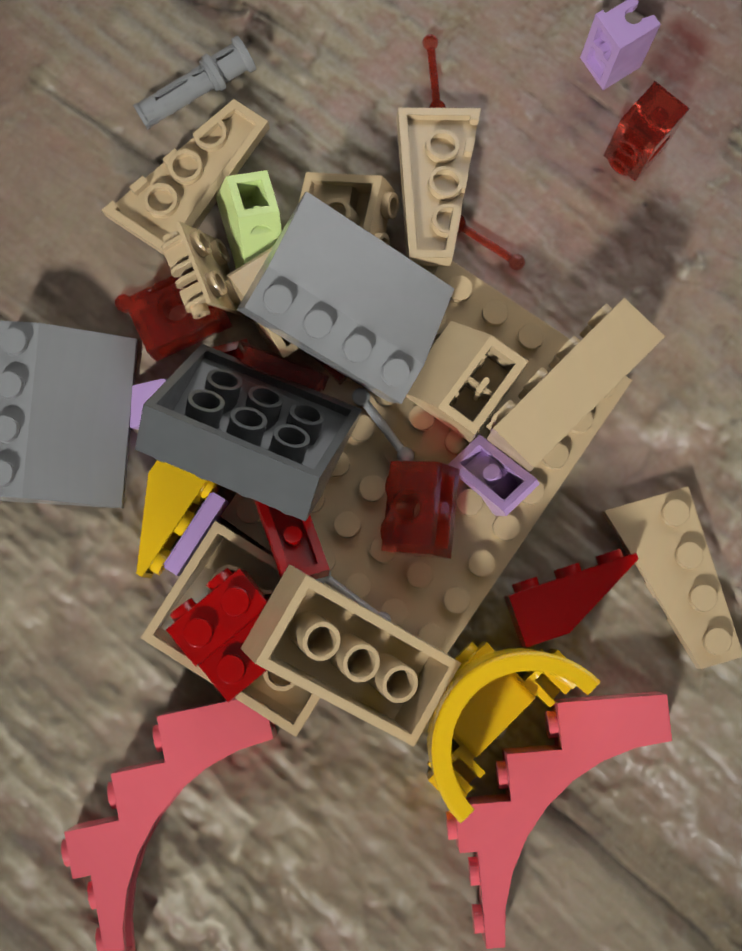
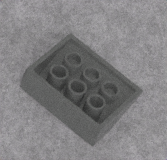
(247, 430)

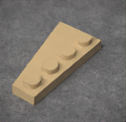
(434, 174)
(189, 178)
(679, 572)

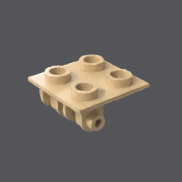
(202, 271)

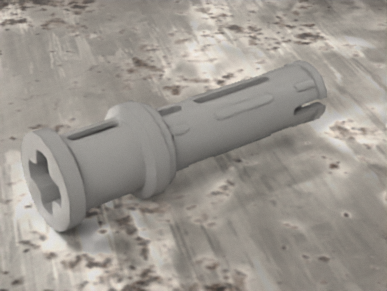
(209, 75)

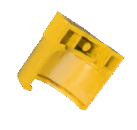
(483, 703)

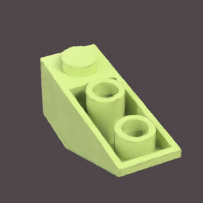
(249, 214)

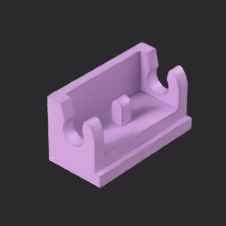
(616, 46)

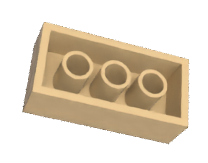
(578, 381)
(349, 656)

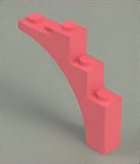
(534, 776)
(115, 845)

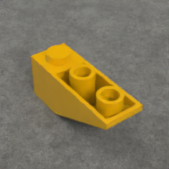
(168, 510)

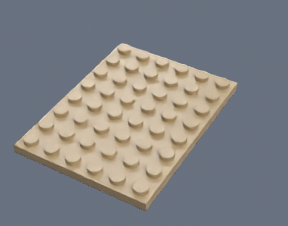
(424, 593)

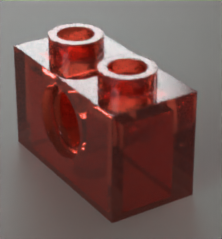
(645, 131)
(165, 336)
(433, 528)

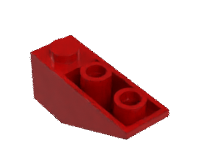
(559, 605)

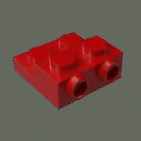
(217, 628)

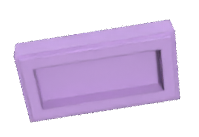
(196, 531)

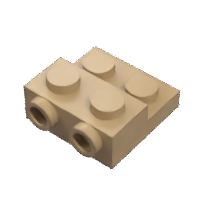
(361, 198)

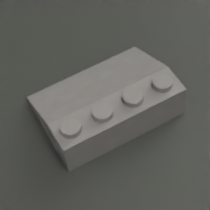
(348, 300)
(64, 414)

